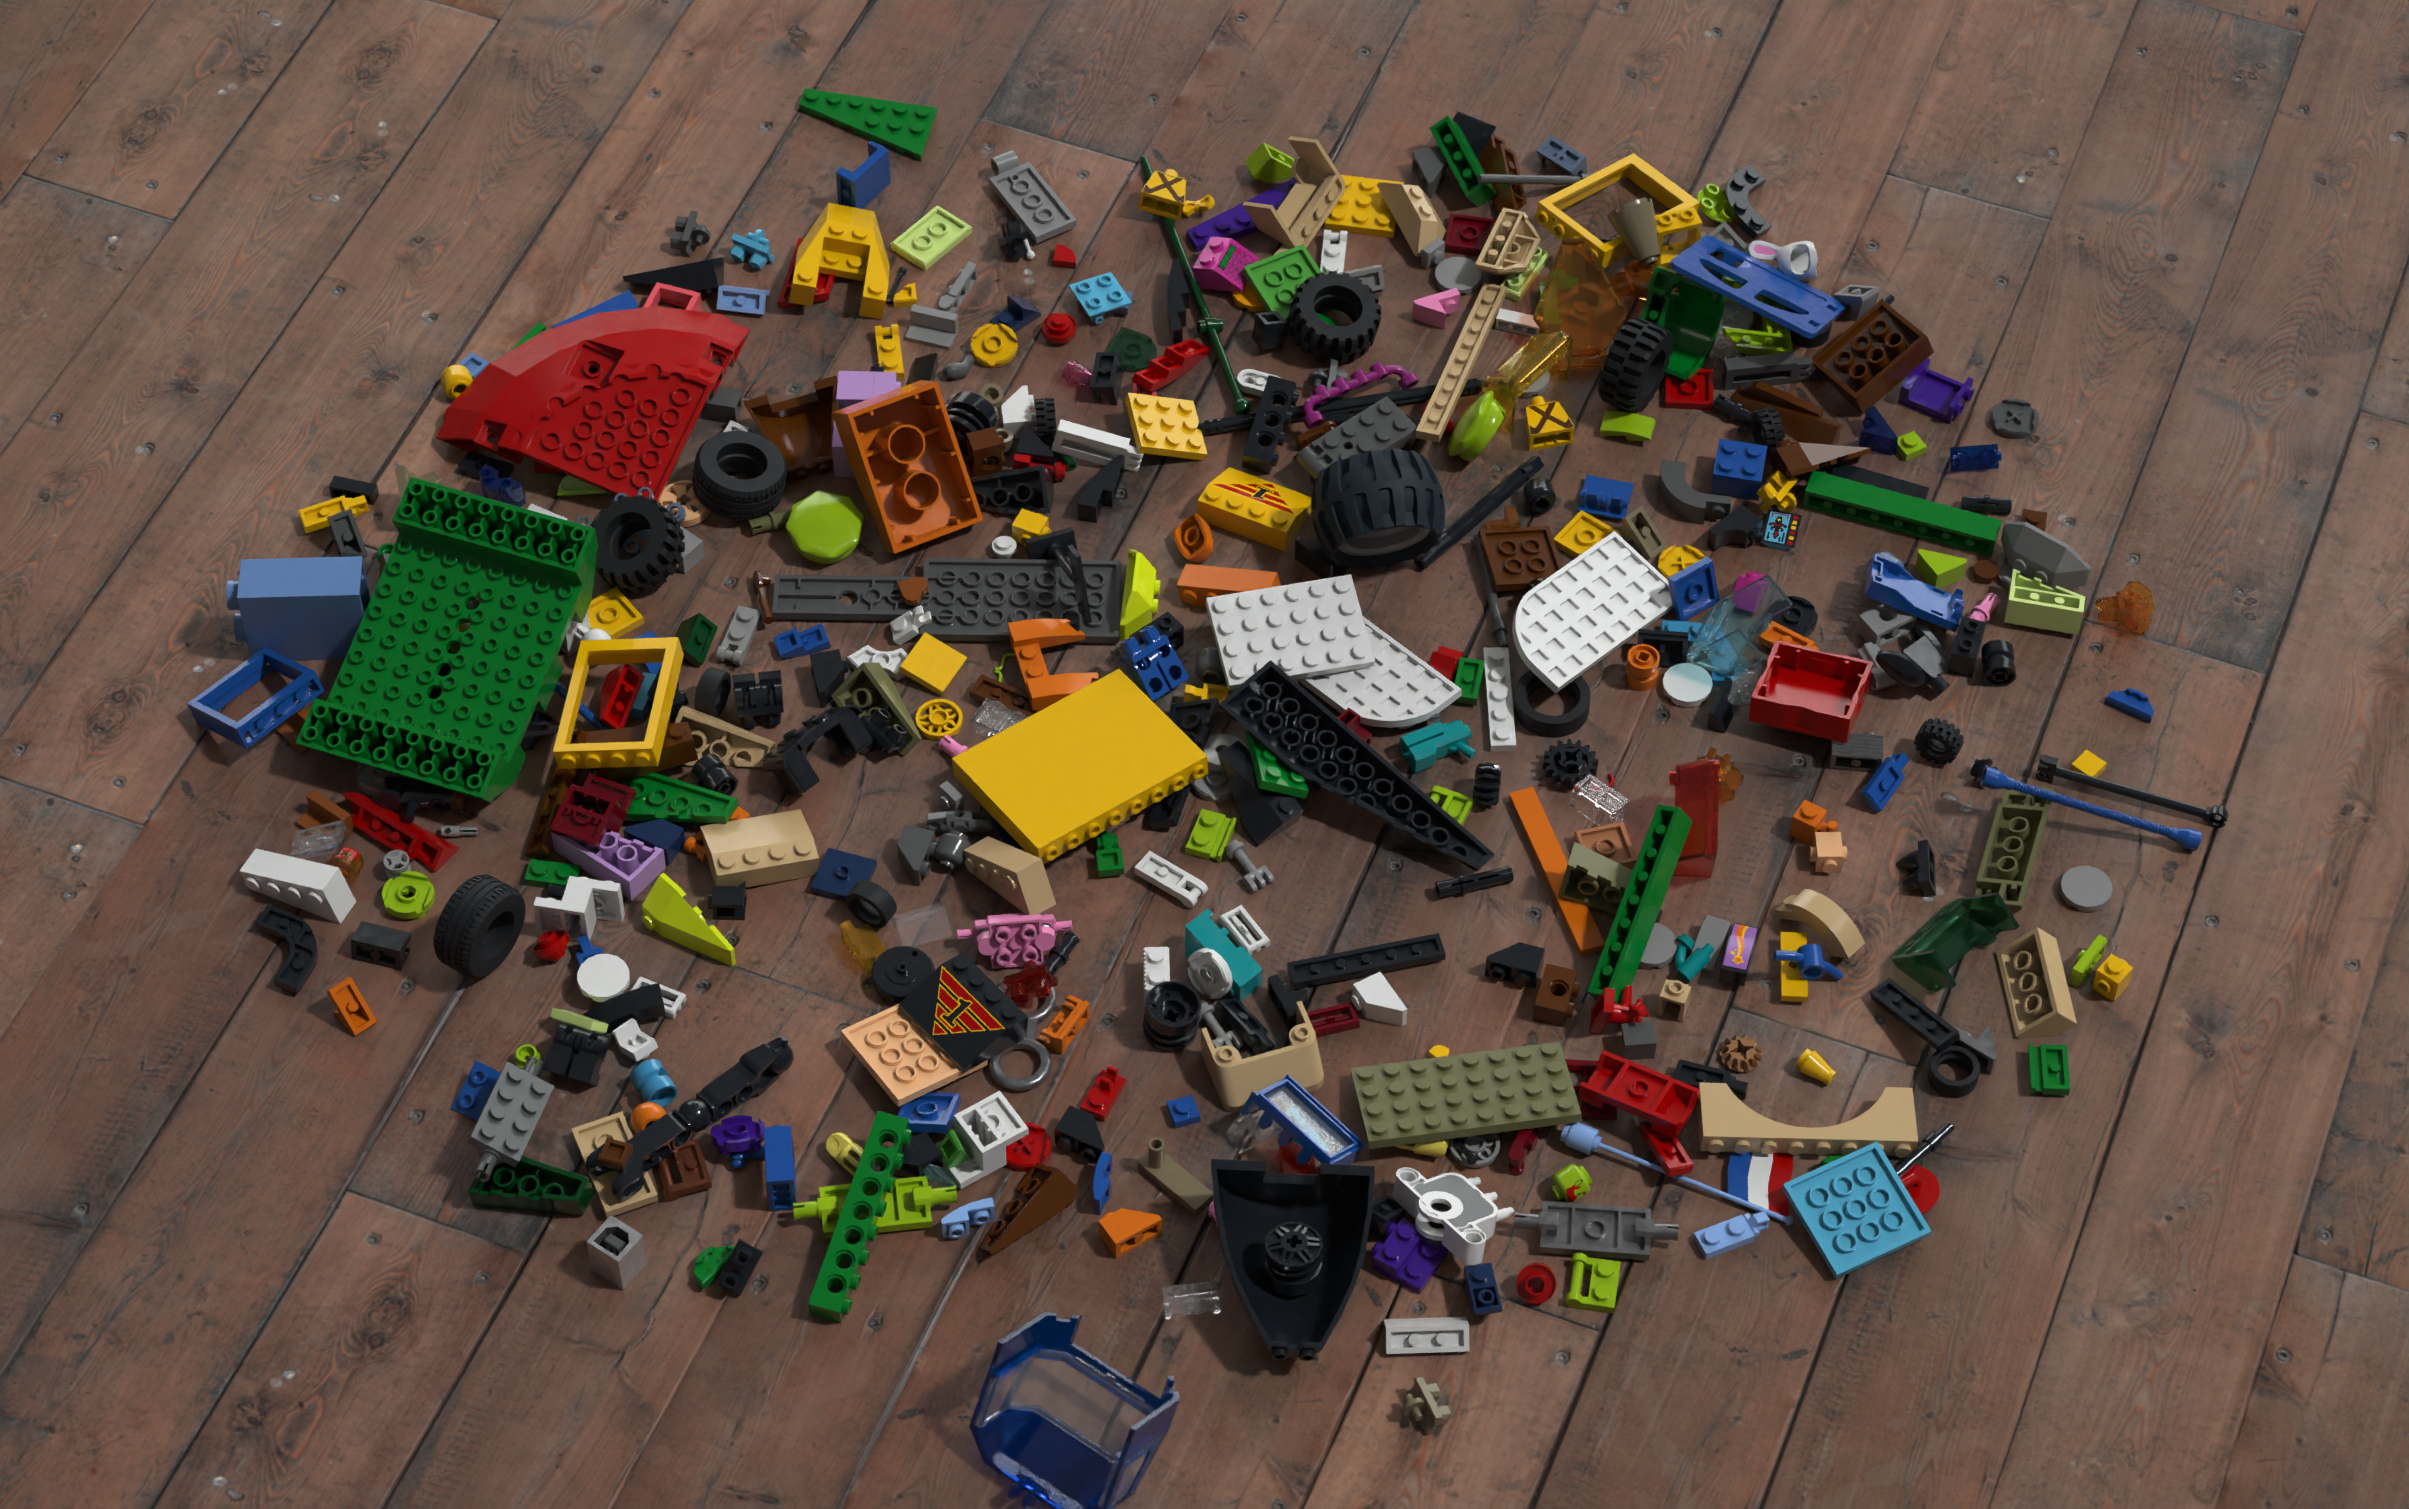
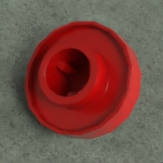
(1059, 328)
(551, 945)
(1536, 1283)

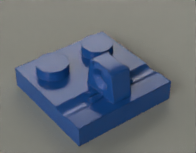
(1693, 589)
(931, 1112)

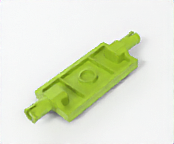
(906, 1206)

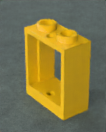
(1685, 220)

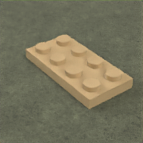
(592, 1136)

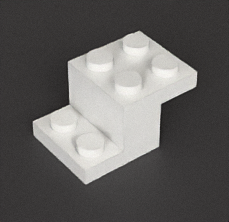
(580, 907)
(985, 1133)

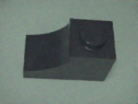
(1737, 528)
(539, 726)

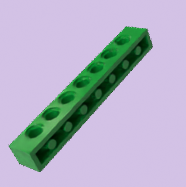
(884, 1129)

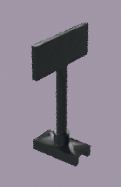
(1057, 546)

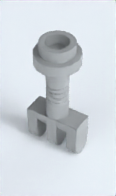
(1236, 850)
(1222, 1038)

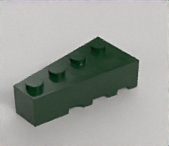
(533, 1188)

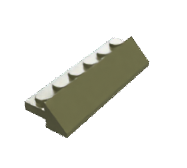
(2013, 847)

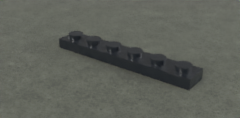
(1366, 961)

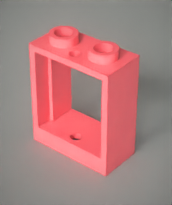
(676, 296)

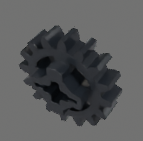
(1570, 763)

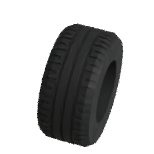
(738, 497)
(479, 926)

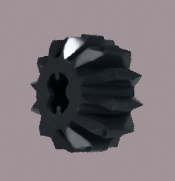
(1487, 784)

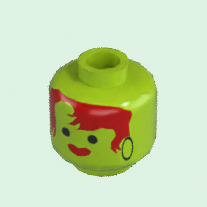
(1571, 1183)

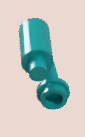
(1690, 967)

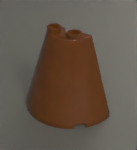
(800, 427)

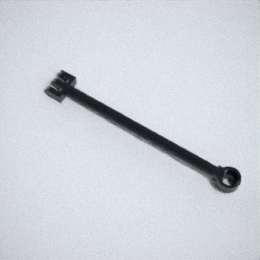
(2047, 769)

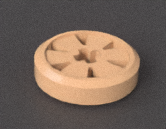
(683, 492)

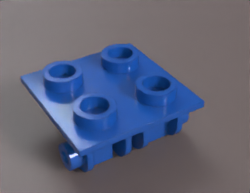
(1605, 497)
(476, 1090)

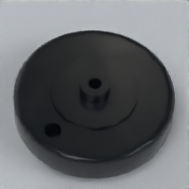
(900, 972)

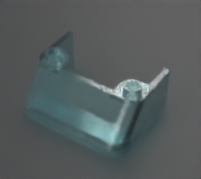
(1726, 633)

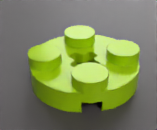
(412, 907)

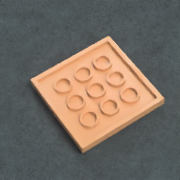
(901, 1055)

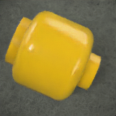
(455, 380)

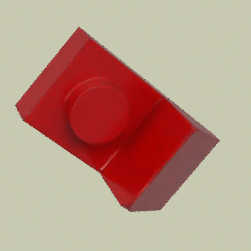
(1446, 661)

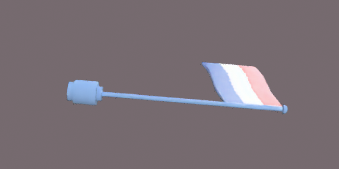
(1751, 1177)

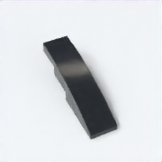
(1177, 302)

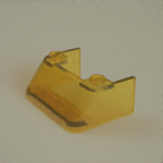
(1540, 353)

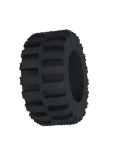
(1337, 293)
(1635, 365)
(655, 561)

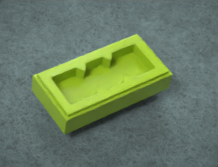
(2087, 960)

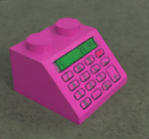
(1222, 265)

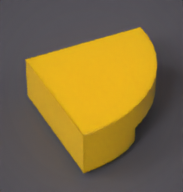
(906, 296)

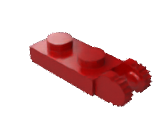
(1667, 1151)

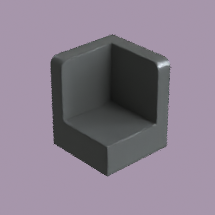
(725, 405)
(1638, 1040)

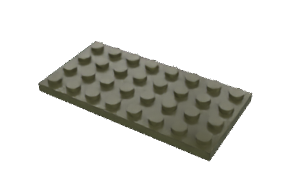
(1465, 1095)

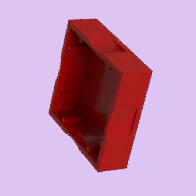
(1811, 691)

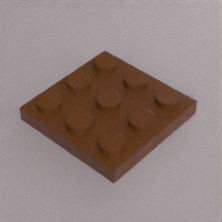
(1518, 555)

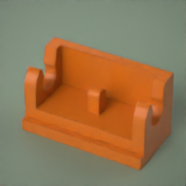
(1065, 1025)

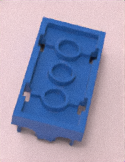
(1894, 586)

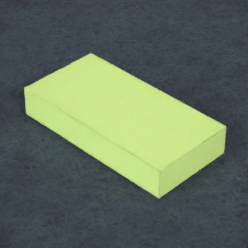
(579, 1020)

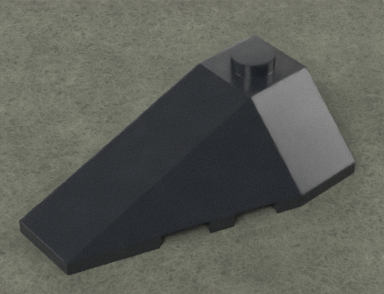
(694, 276)
(1260, 810)

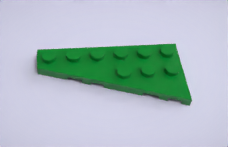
(878, 120)
(677, 801)

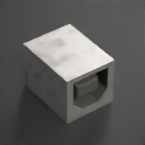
(617, 1252)

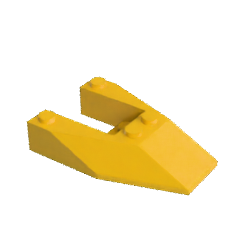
(850, 246)

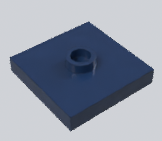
(840, 873)

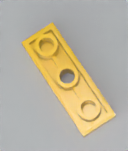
(1791, 984)

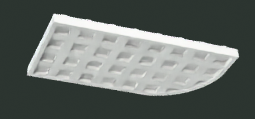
(1588, 611)
(1392, 692)

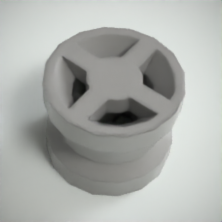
(396, 863)

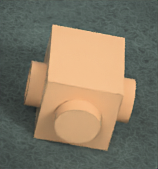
(1828, 852)

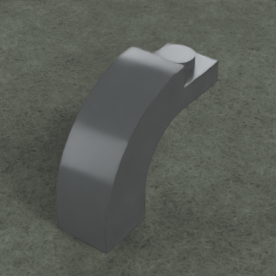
(1685, 500)

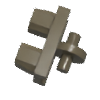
(1422, 1405)

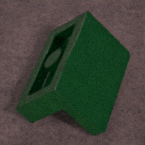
(696, 638)

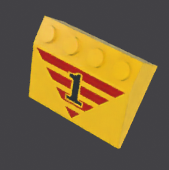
(1254, 508)

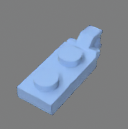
(1730, 1234)

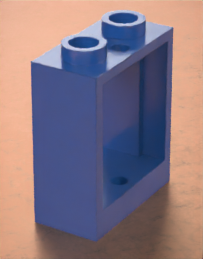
(780, 1167)

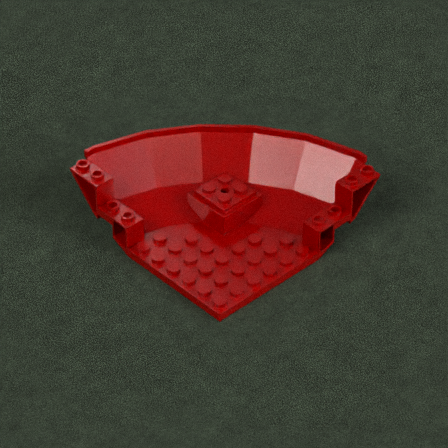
(608, 426)

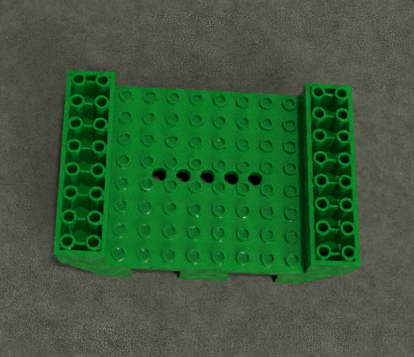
(451, 550)

